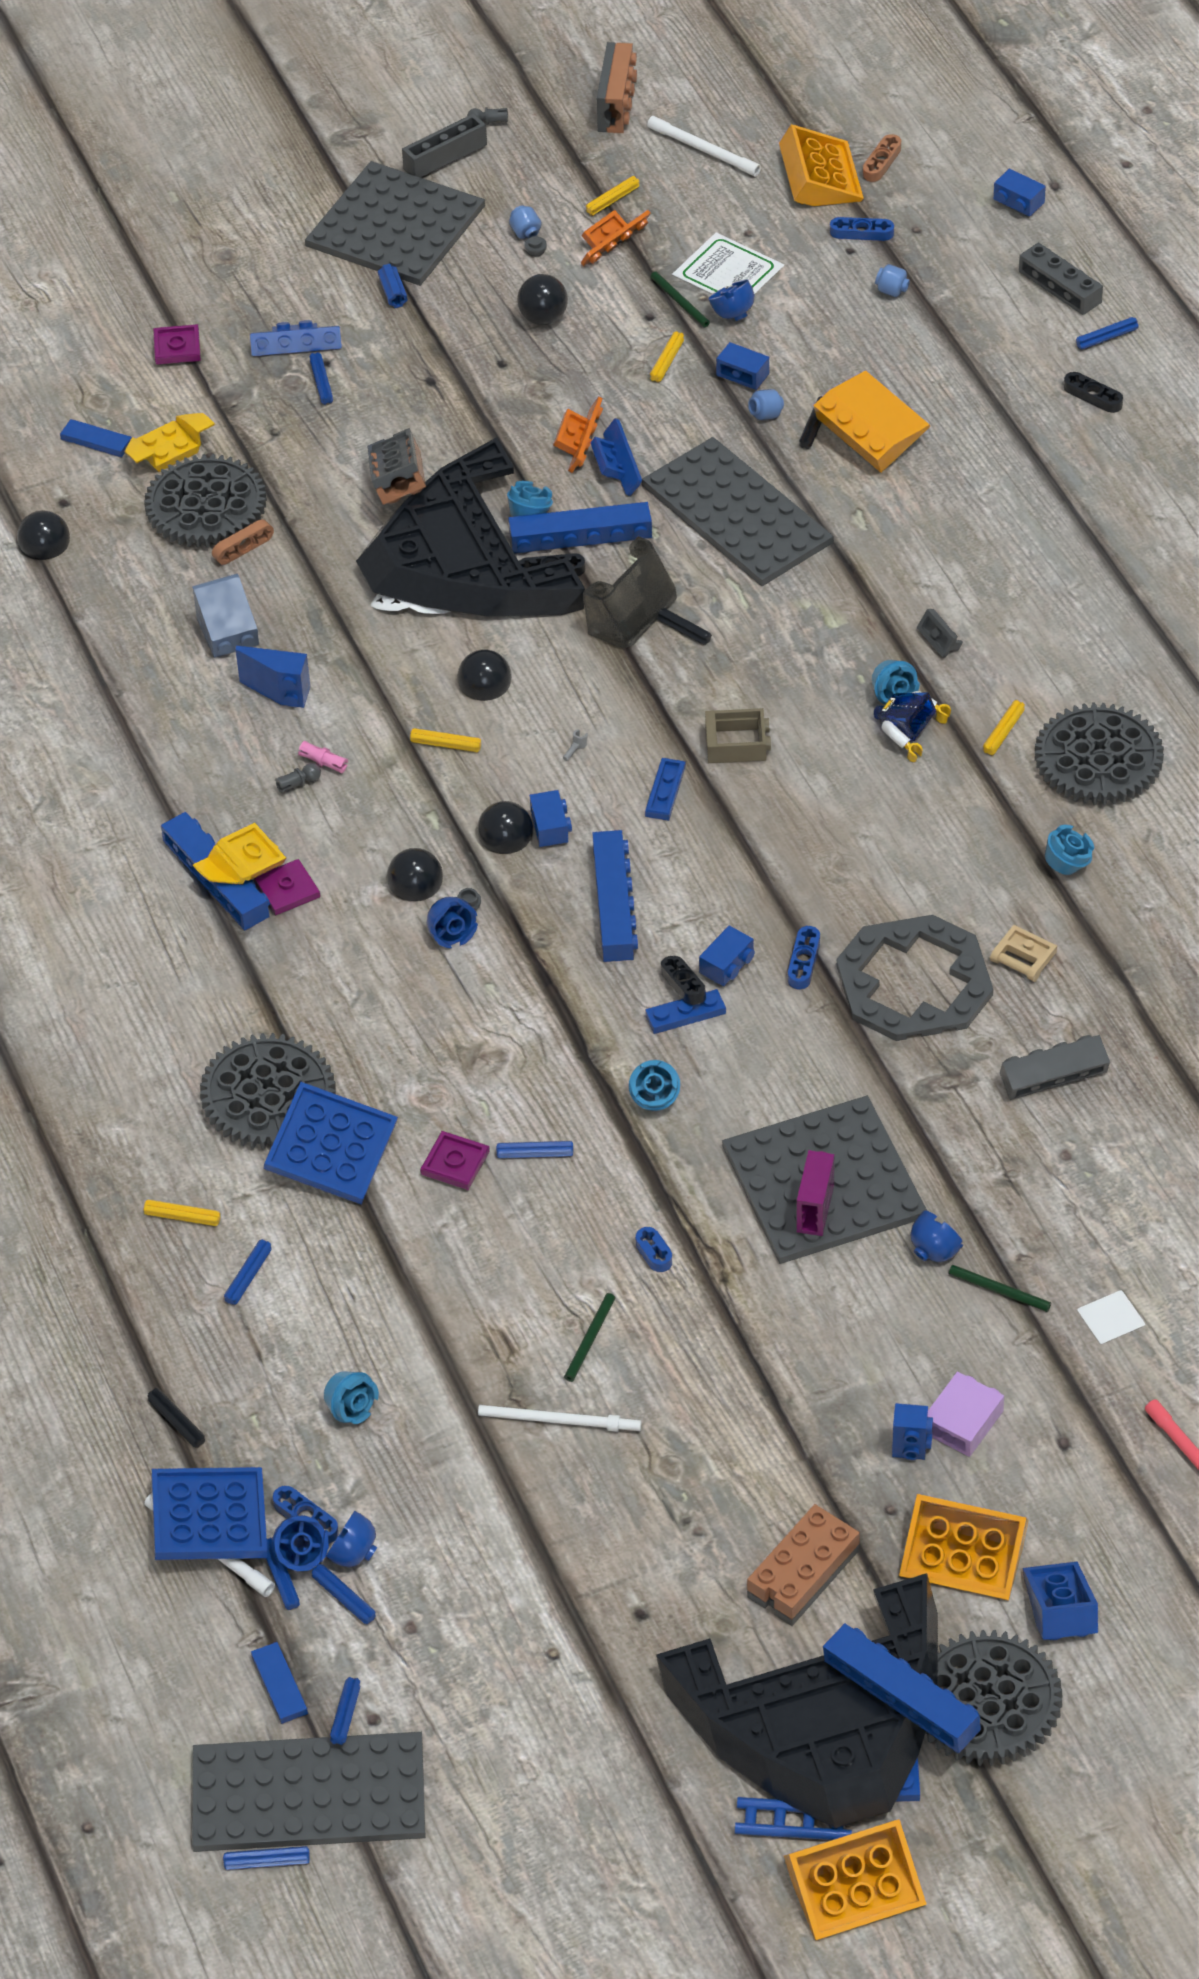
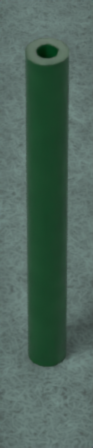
(681, 300)
(1000, 1288)
(589, 1337)

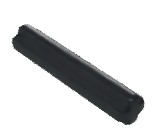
(810, 430)
(684, 626)
(176, 1417)

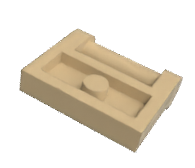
(1027, 947)

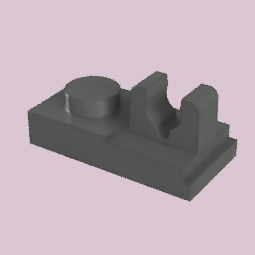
(938, 633)

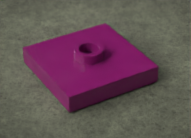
(177, 344)
(287, 886)
(455, 1160)

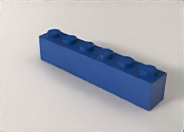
(580, 527)
(192, 845)
(613, 897)
(902, 1687)

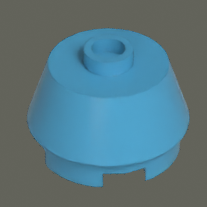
(528, 500)
(893, 678)
(1068, 850)
(654, 1085)
(350, 1396)

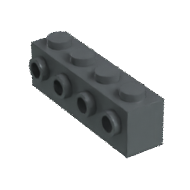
(444, 146)
(1060, 278)
(1054, 1066)

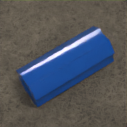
(392, 285)

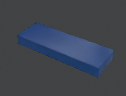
(95, 438)
(665, 789)
(279, 1682)

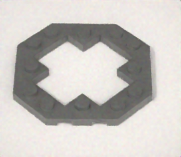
(902, 935)

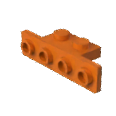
(608, 231)
(575, 433)

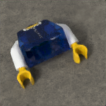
(907, 716)

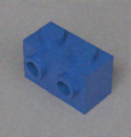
(1019, 192)
(742, 366)
(549, 818)
(726, 956)
(911, 1431)

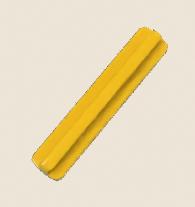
(612, 195)
(667, 356)
(1003, 727)
(445, 740)
(182, 1212)

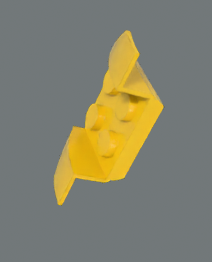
(170, 441)
(241, 857)

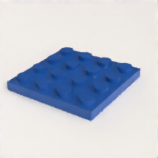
(330, 1143)
(208, 1513)

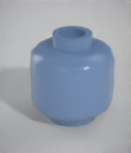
(525, 222)
(892, 280)
(765, 404)

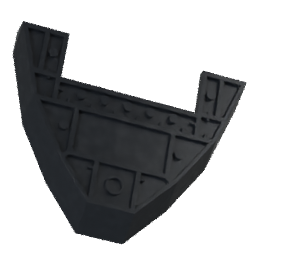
(452, 555)
(808, 1727)

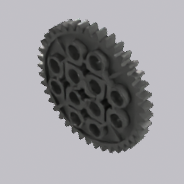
(195, 500)
(1099, 753)
(247, 1062)
(1036, 1687)

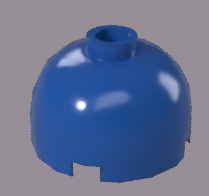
(733, 301)
(451, 921)
(934, 1239)
(354, 1542)
(300, 1543)

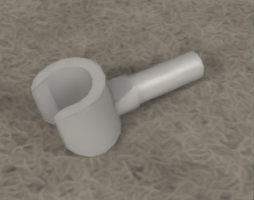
(578, 743)

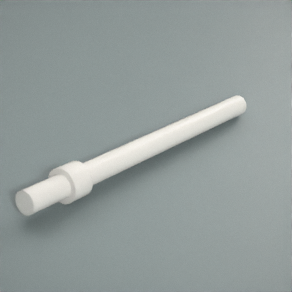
(612, 1422)

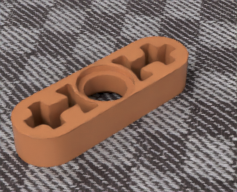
(869, 171)
(229, 548)

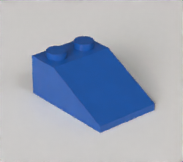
(275, 674)
(1061, 1600)

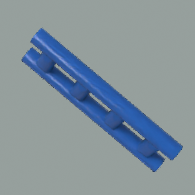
(779, 1829)

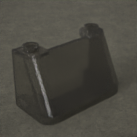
(632, 604)

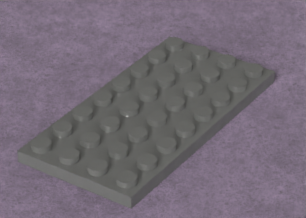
(737, 511)
(308, 1792)

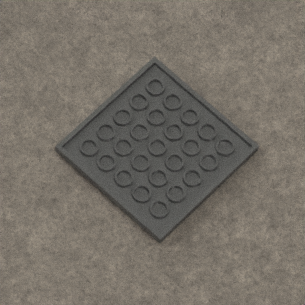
(395, 221)
(869, 1178)

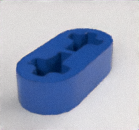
(649, 1251)

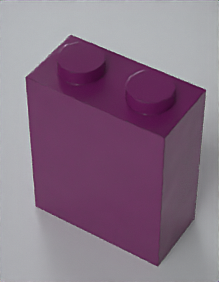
(815, 1192)

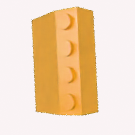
(819, 168)
(870, 419)
(964, 1546)
(855, 1879)

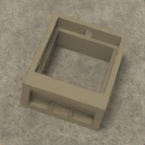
(737, 720)

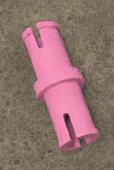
(323, 756)

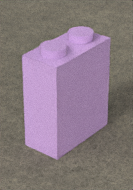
(965, 1413)

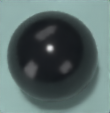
(542, 299)
(43, 535)
(484, 675)
(505, 827)
(414, 875)

